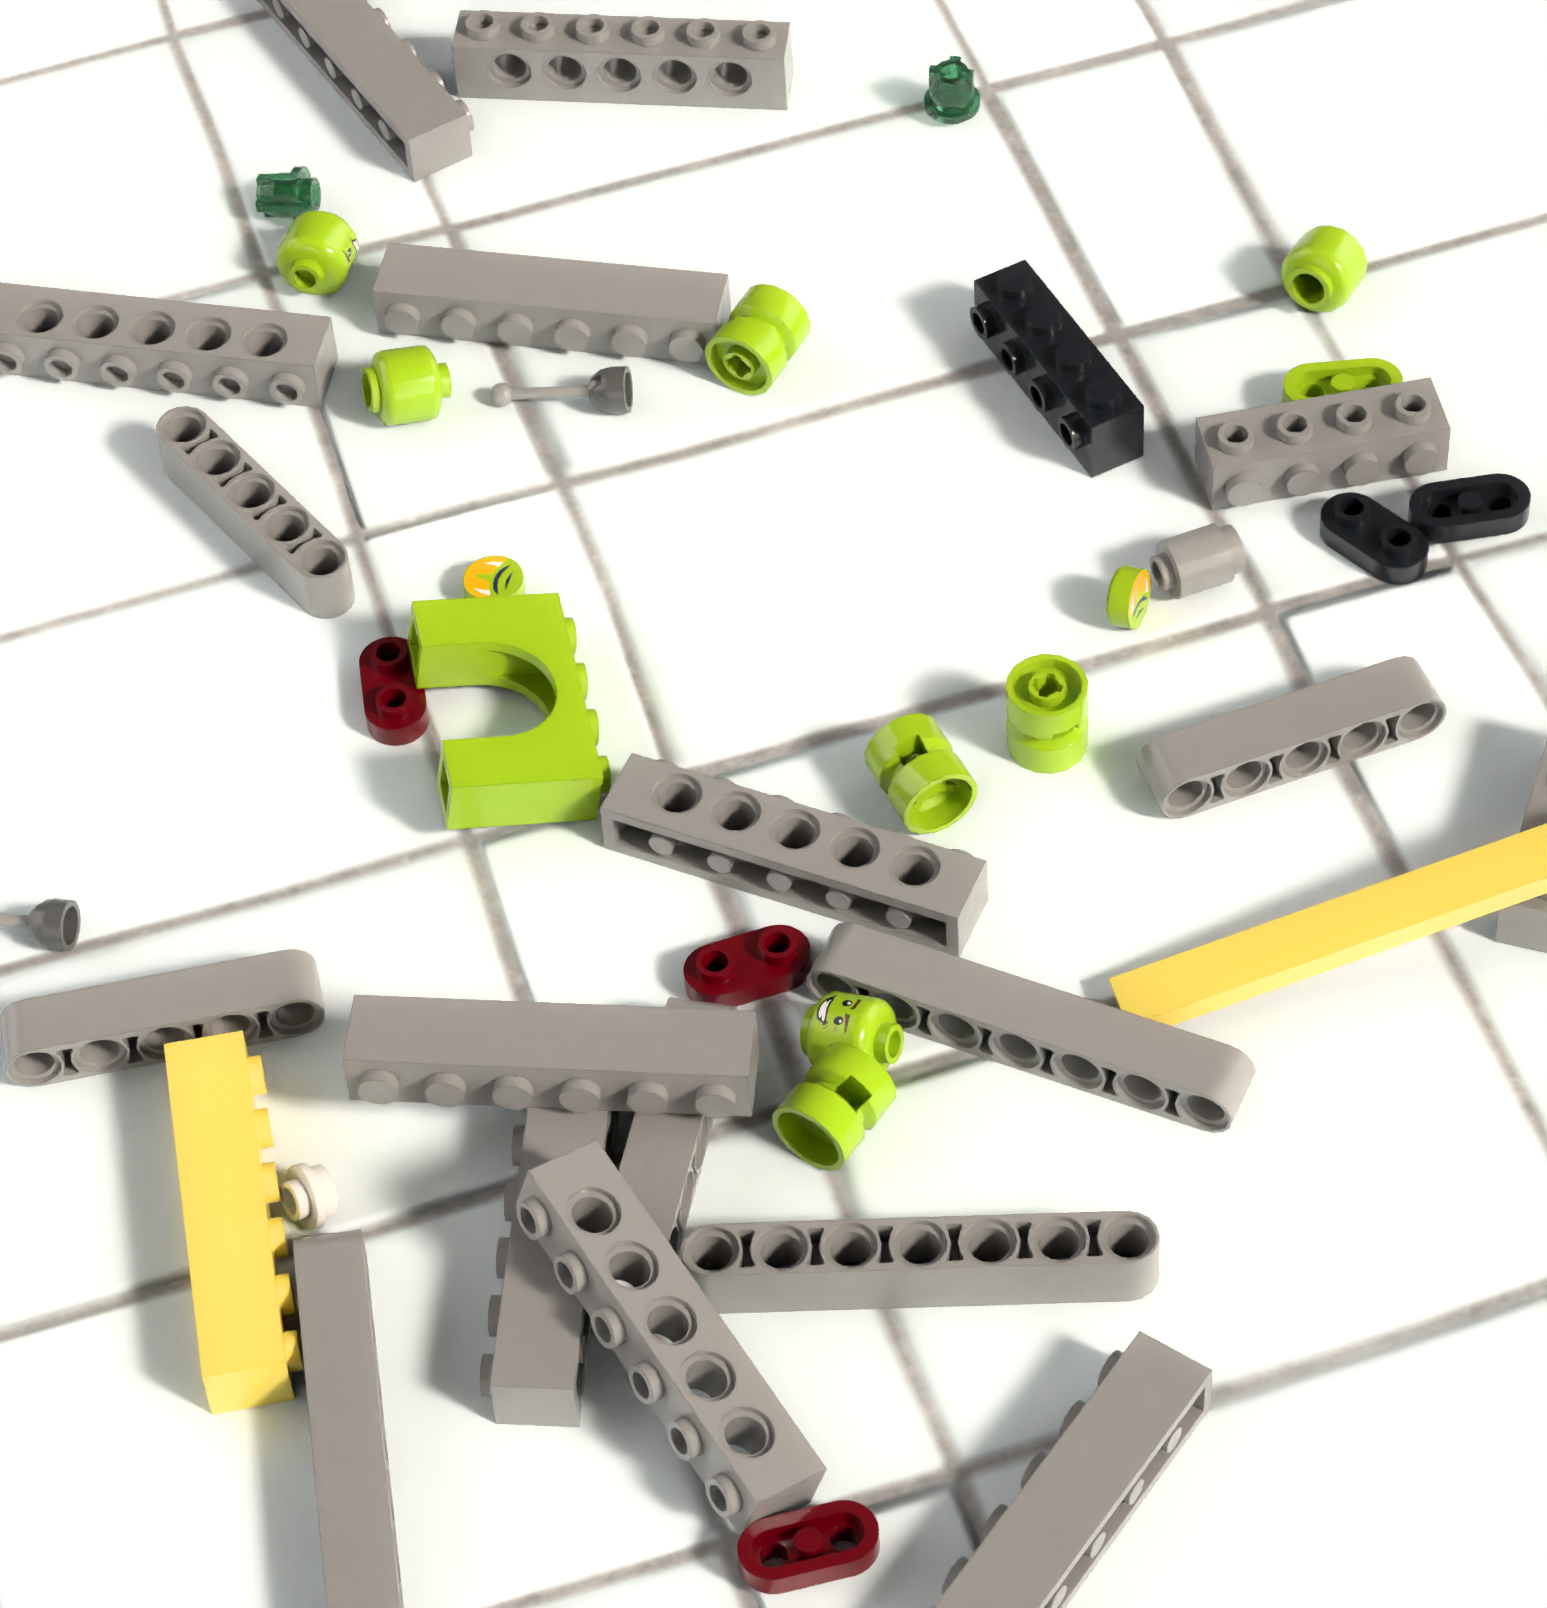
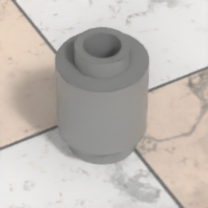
(1198, 560)

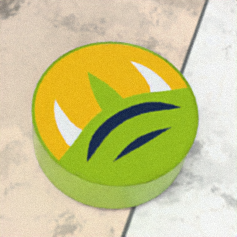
(493, 577)
(1128, 596)

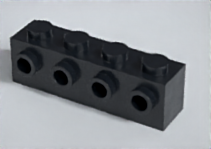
(1058, 368)

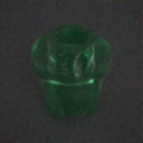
(951, 92)
(287, 193)

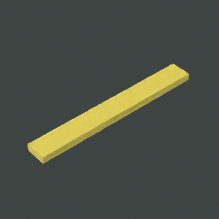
(1338, 931)

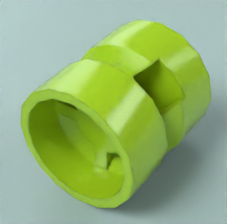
(757, 339)
(1047, 713)
(920, 773)
(834, 1106)

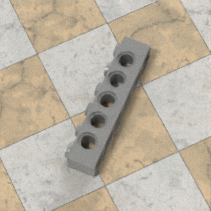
(623, 59)
(166, 345)
(795, 854)
(667, 1301)

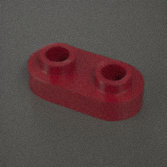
(392, 703)
(749, 966)
(806, 1544)

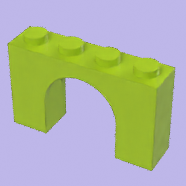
(529, 649)

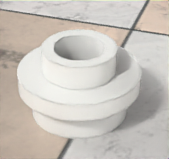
(309, 1195)

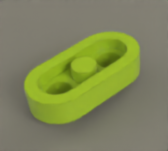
(1339, 376)

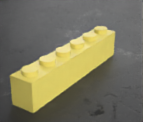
(229, 1223)

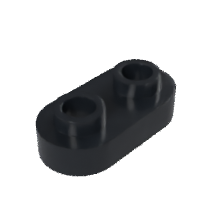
(1470, 507)
(1367, 536)

